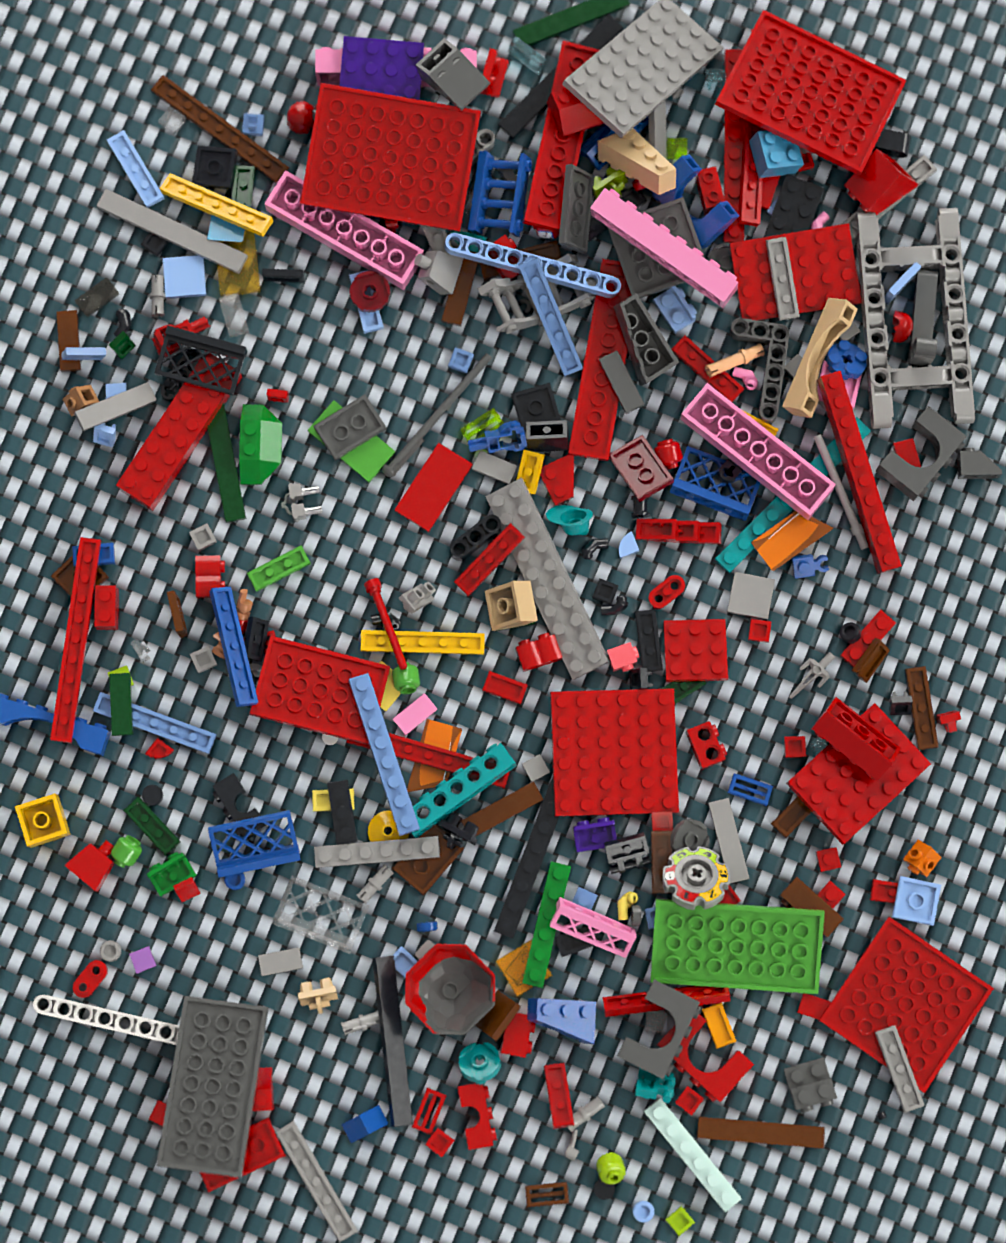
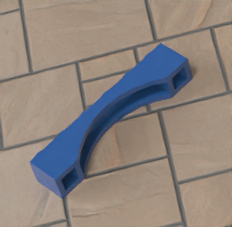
(89, 737)

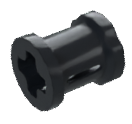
(640, 508)

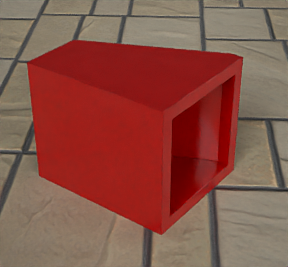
(880, 183)

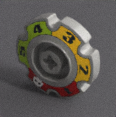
(696, 878)

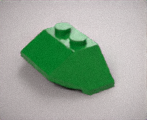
(259, 444)

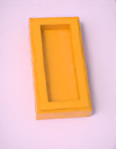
(718, 1025)

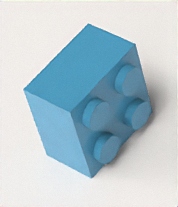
(774, 155)

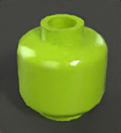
(610, 1168)

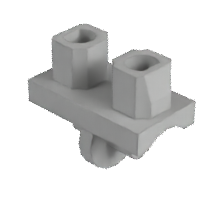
(417, 597)

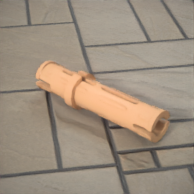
(742, 357)

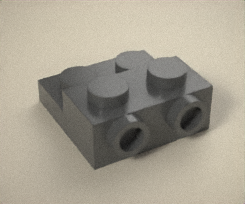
(810, 1085)

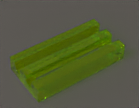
(472, 424)

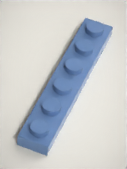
(550, 316)
(162, 725)

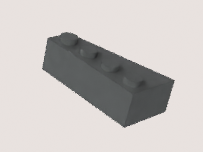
(644, 341)

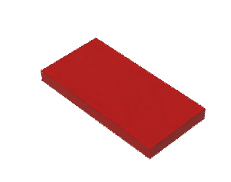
(433, 487)
(261, 1150)

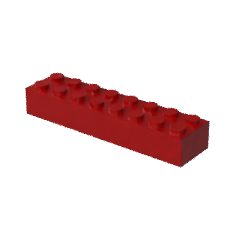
(175, 437)

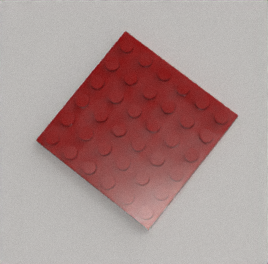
(614, 752)
(911, 987)

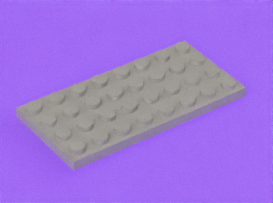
(642, 66)

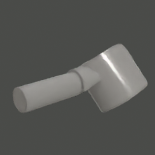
(571, 1153)

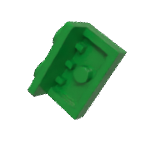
(170, 873)

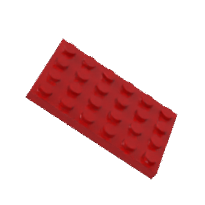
(820, 266)
(312, 689)
(844, 794)

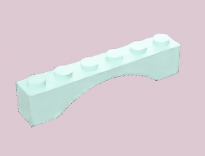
(692, 1155)

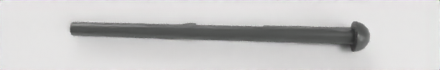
(417, 440)

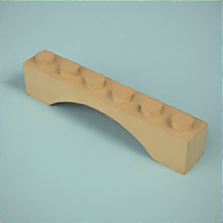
(833, 322)

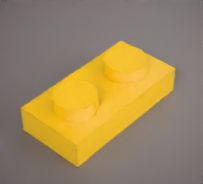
(530, 469)

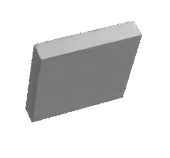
(751, 595)

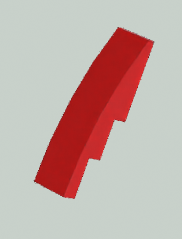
(678, 531)

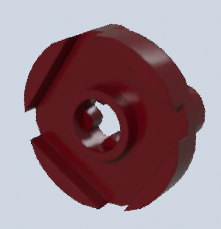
(365, 302)

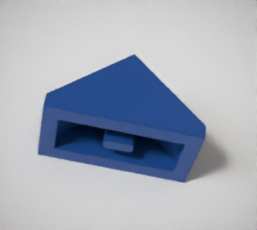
(365, 1124)

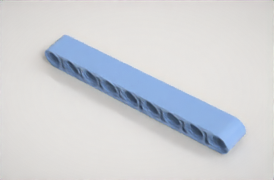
(502, 262)

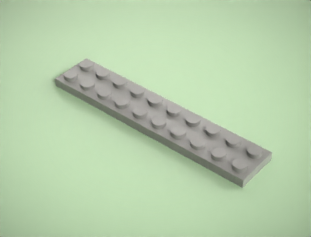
(549, 580)

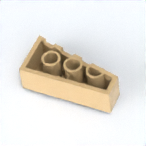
(638, 161)

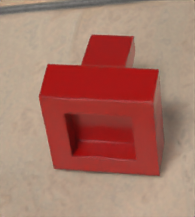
(949, 720)

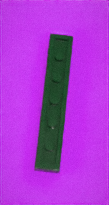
(568, 20)
(226, 467)

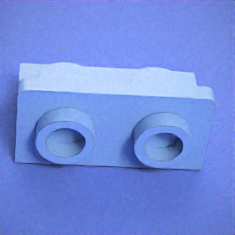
(675, 309)

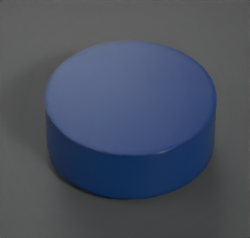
(235, 881)
(427, 926)

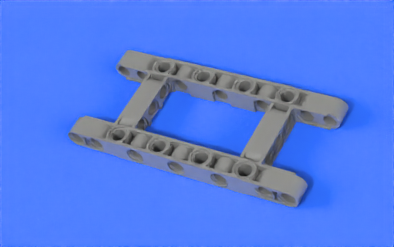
(953, 312)

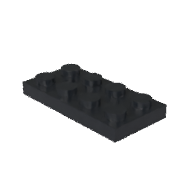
(794, 207)

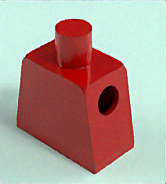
(92, 864)

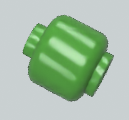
(406, 680)
(126, 851)

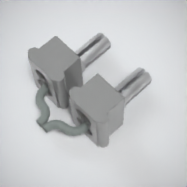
(296, 492)

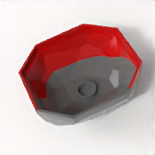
(450, 989)

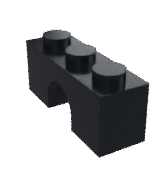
(228, 792)

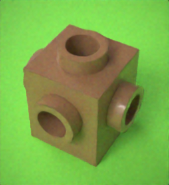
(80, 398)

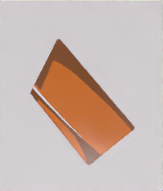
(789, 539)
(441, 736)

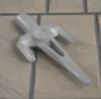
(817, 669)

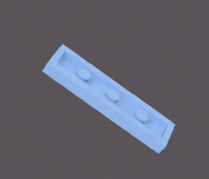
(135, 169)

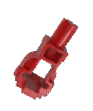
(196, 327)

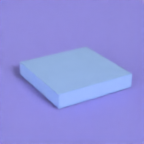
(184, 277)
(902, 282)
(916, 901)

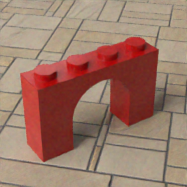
(715, 1083)

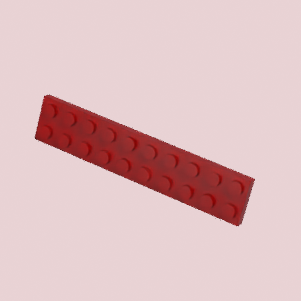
(555, 151)
(596, 398)

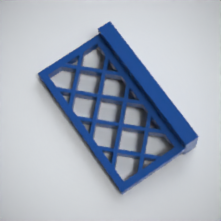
(706, 496)
(259, 859)

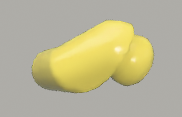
(625, 903)

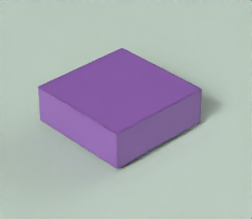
(143, 959)

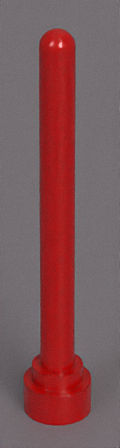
(374, 587)

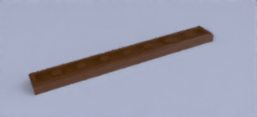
(219, 128)

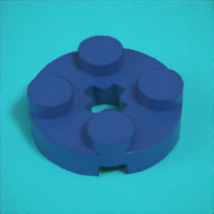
(849, 351)

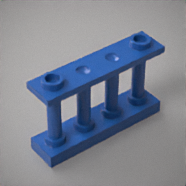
(484, 183)

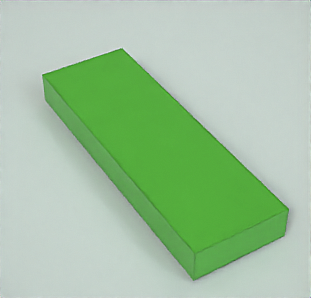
(278, 568)

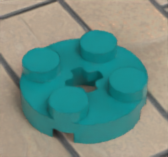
(479, 1073)

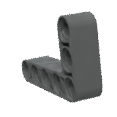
(922, 346)
(772, 364)

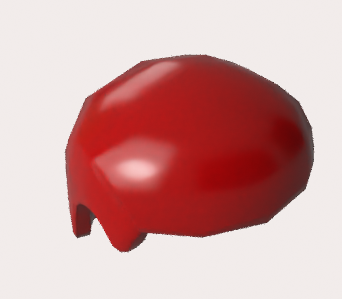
(300, 117)
(902, 325)

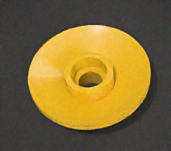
(379, 823)

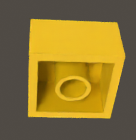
(42, 820)

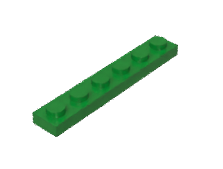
(544, 934)

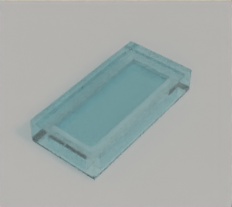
(527, 55)

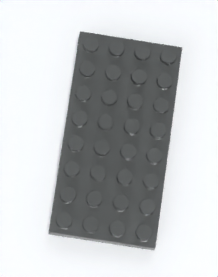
(212, 1087)

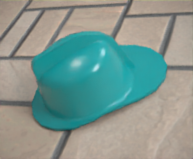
(572, 519)

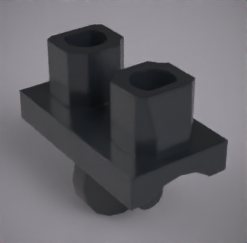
(451, 825)

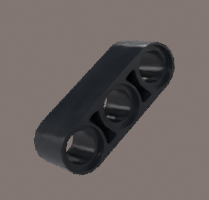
(893, 143)
(479, 528)

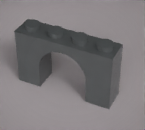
(945, 440)
(682, 1010)

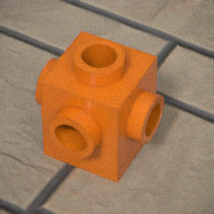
(921, 858)

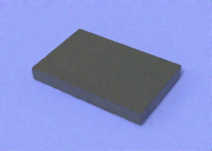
(350, 427)

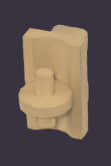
(317, 998)

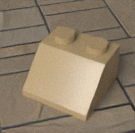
(511, 605)

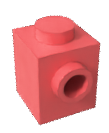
(623, 657)

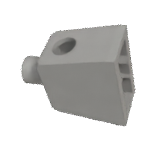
(439, 270)

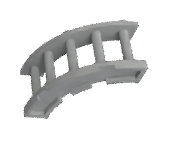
(507, 287)

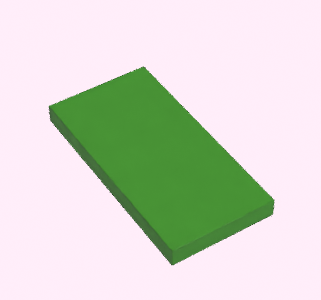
(366, 459)

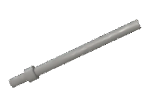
(857, 528)

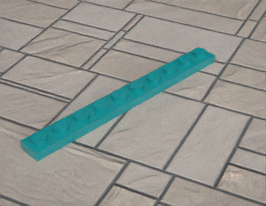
(773, 514)

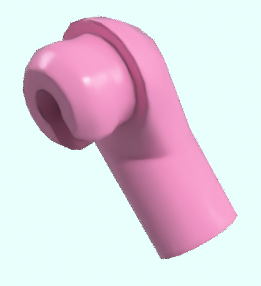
(820, 221)
(747, 376)

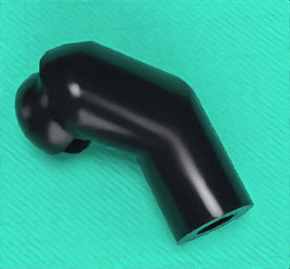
(124, 321)
(591, 546)
(617, 608)
(376, 619)

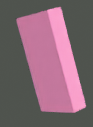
(415, 714)

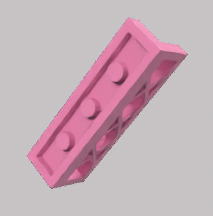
(599, 922)

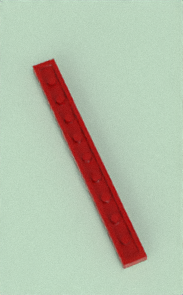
(733, 156)
(75, 640)

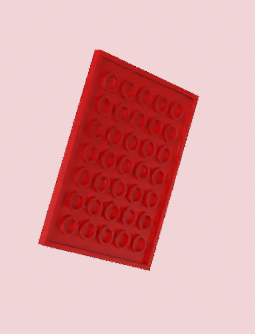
(811, 92)
(390, 157)

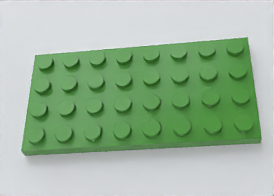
(738, 947)

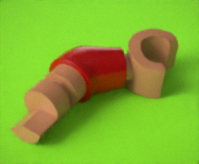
(244, 606)

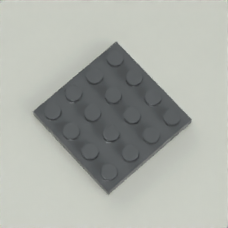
(641, 271)

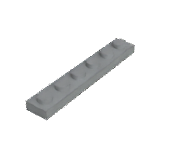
(377, 852)

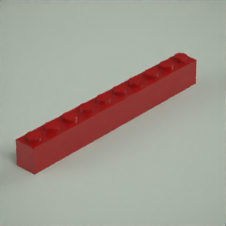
(859, 472)

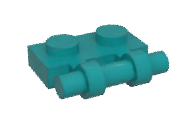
(648, 1086)

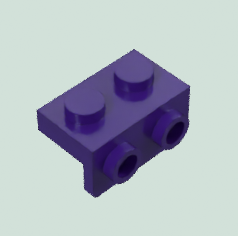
(594, 835)

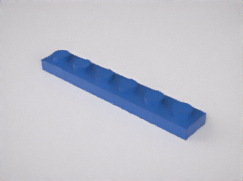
(233, 646)

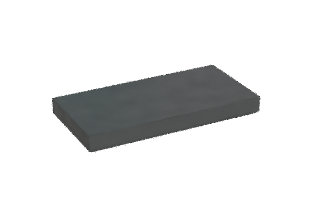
(576, 209)

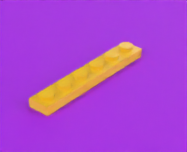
(216, 205)
(424, 642)

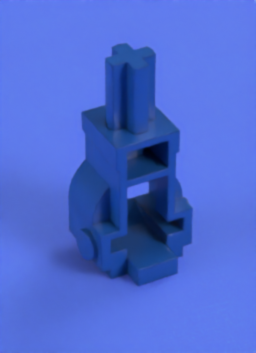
(492, 437)

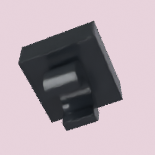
(639, 678)
(900, 704)

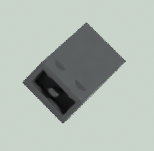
(451, 74)

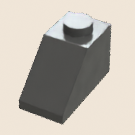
(976, 465)

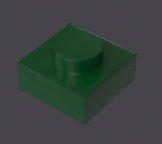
(122, 345)

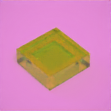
(676, 147)

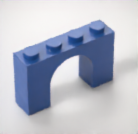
(716, 220)

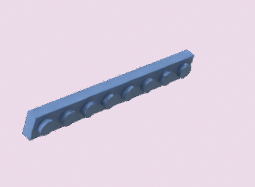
(383, 754)

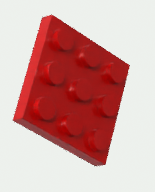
(695, 650)

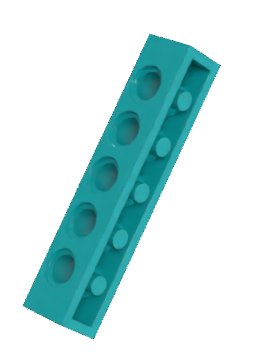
(470, 789)

